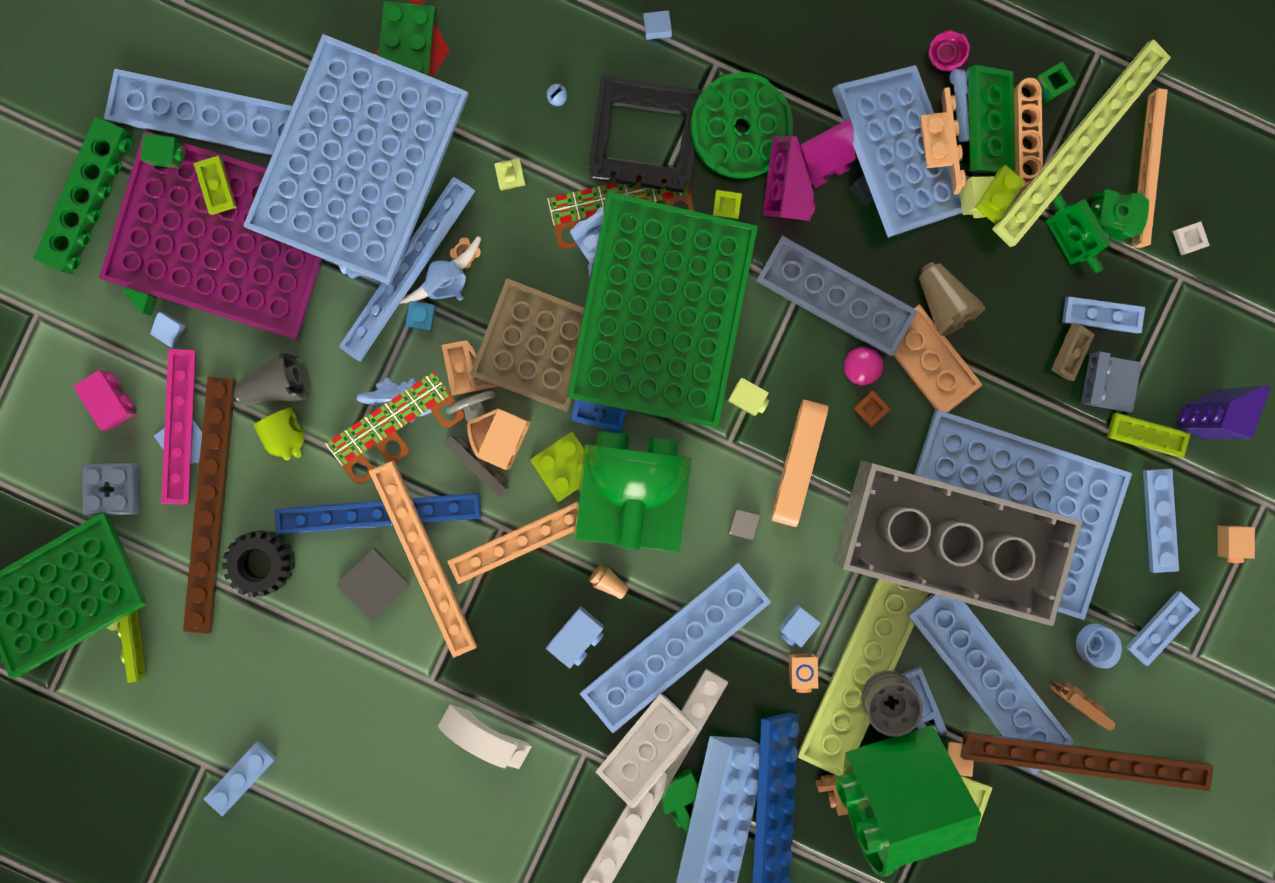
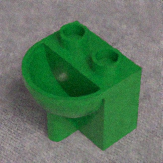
(632, 494)
(906, 800)

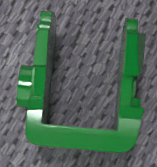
(1120, 214)

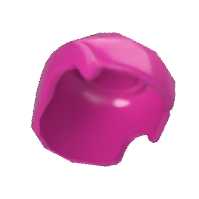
(949, 50)
(863, 365)

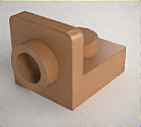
(827, 783)

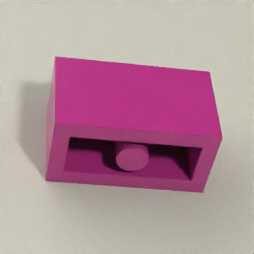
(105, 399)

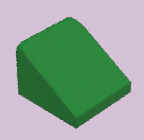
(144, 302)

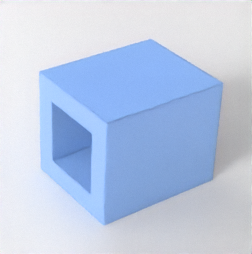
(798, 626)

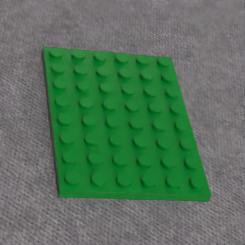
(662, 310)

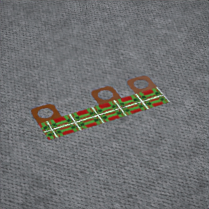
(571, 207)
(384, 422)

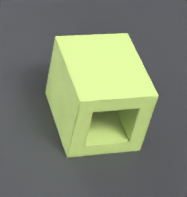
(749, 397)

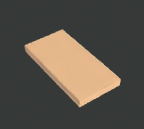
(934, 364)

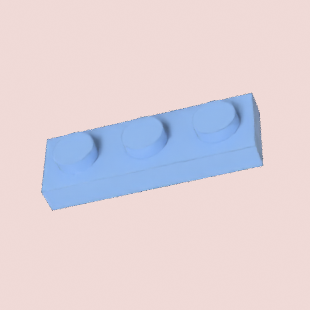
(1103, 315)
(1162, 628)
(240, 778)

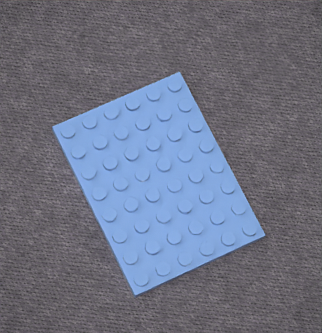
(356, 159)
(1034, 476)

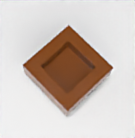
(871, 408)

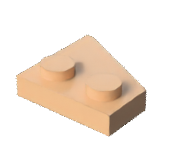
(459, 361)

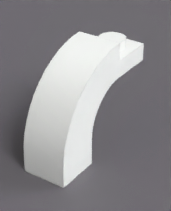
(481, 740)

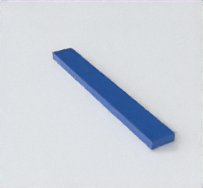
(373, 514)

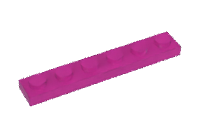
(178, 426)

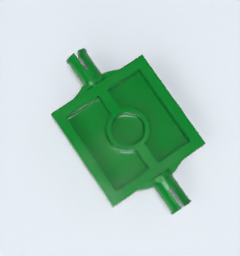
(1078, 232)

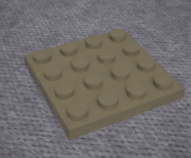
(530, 344)

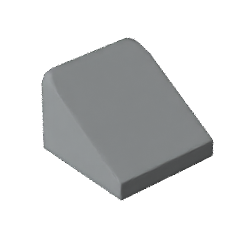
(744, 524)

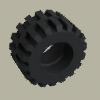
(239, 570)

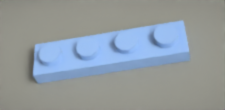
(1161, 520)

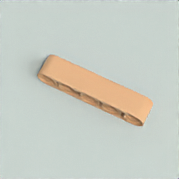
(1031, 132)
(799, 463)

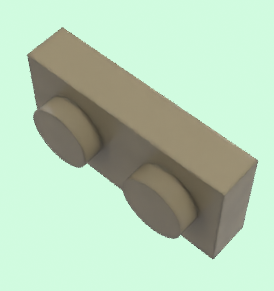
(1073, 351)

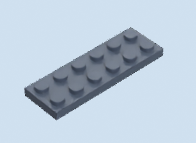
(837, 296)

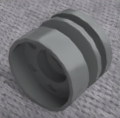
(901, 713)

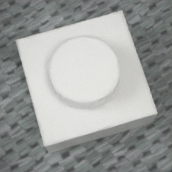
(1191, 238)

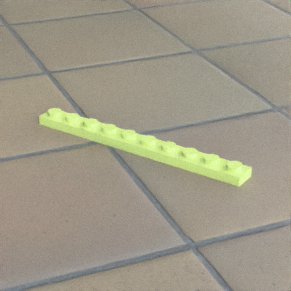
(1081, 143)

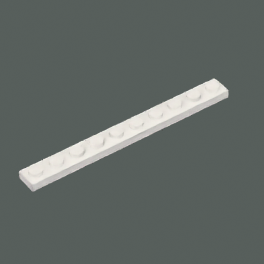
(633, 820)

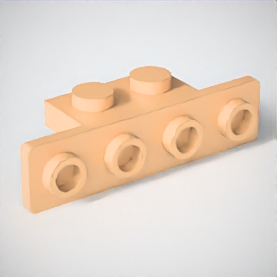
(940, 141)

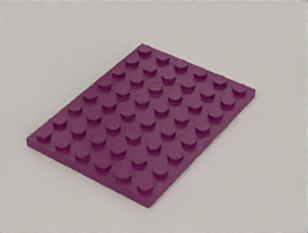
(207, 261)

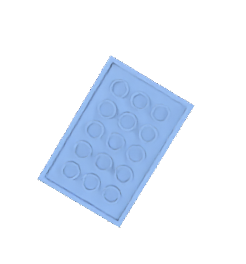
(891, 151)

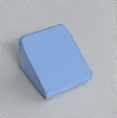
(657, 25)
(167, 329)

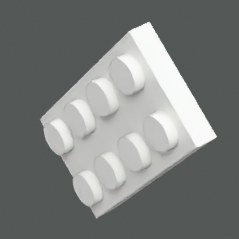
(647, 750)

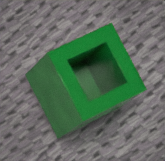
(1055, 82)
(162, 151)

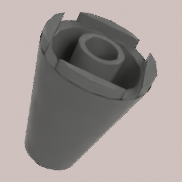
(275, 382)

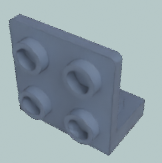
(1111, 382)

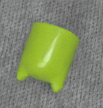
(281, 434)

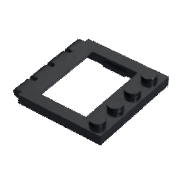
(645, 97)

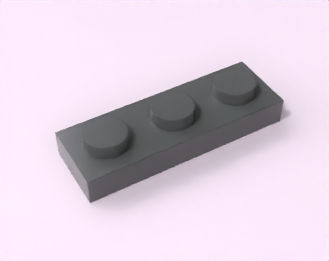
(459, 447)

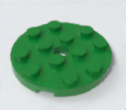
(714, 121)

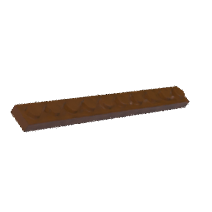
(209, 505)
(1086, 761)

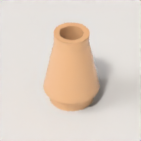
(607, 581)

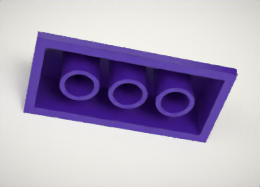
(1224, 413)

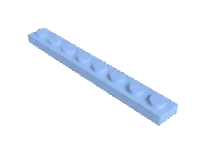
(412, 263)

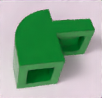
(678, 794)

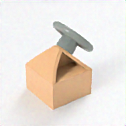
(492, 435)

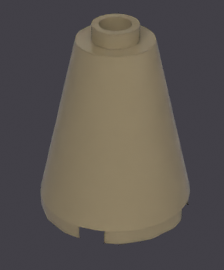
(948, 299)

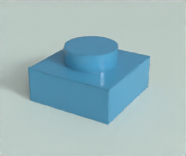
(420, 315)

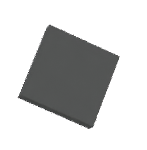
(373, 584)

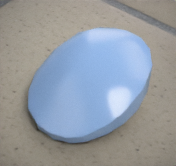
(1099, 646)

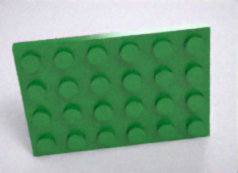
(64, 594)

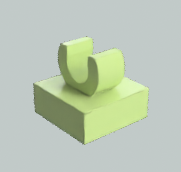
(509, 174)

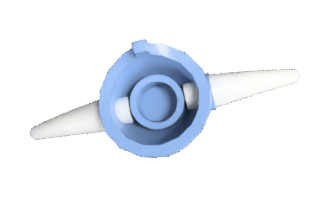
(445, 278)

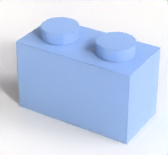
(575, 638)

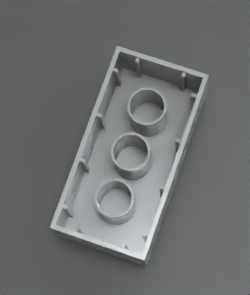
(957, 543)

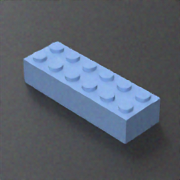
(721, 812)

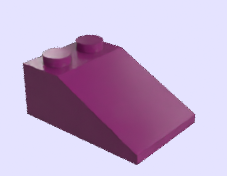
(829, 153)
(788, 183)

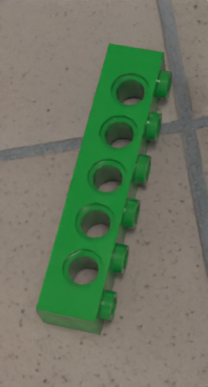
(78, 183)

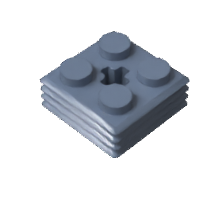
(122, 477)

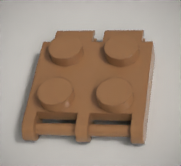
(1082, 703)

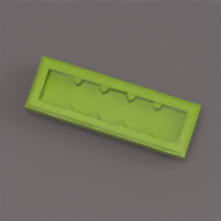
(1148, 435)
(132, 650)

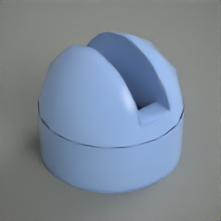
(560, 98)

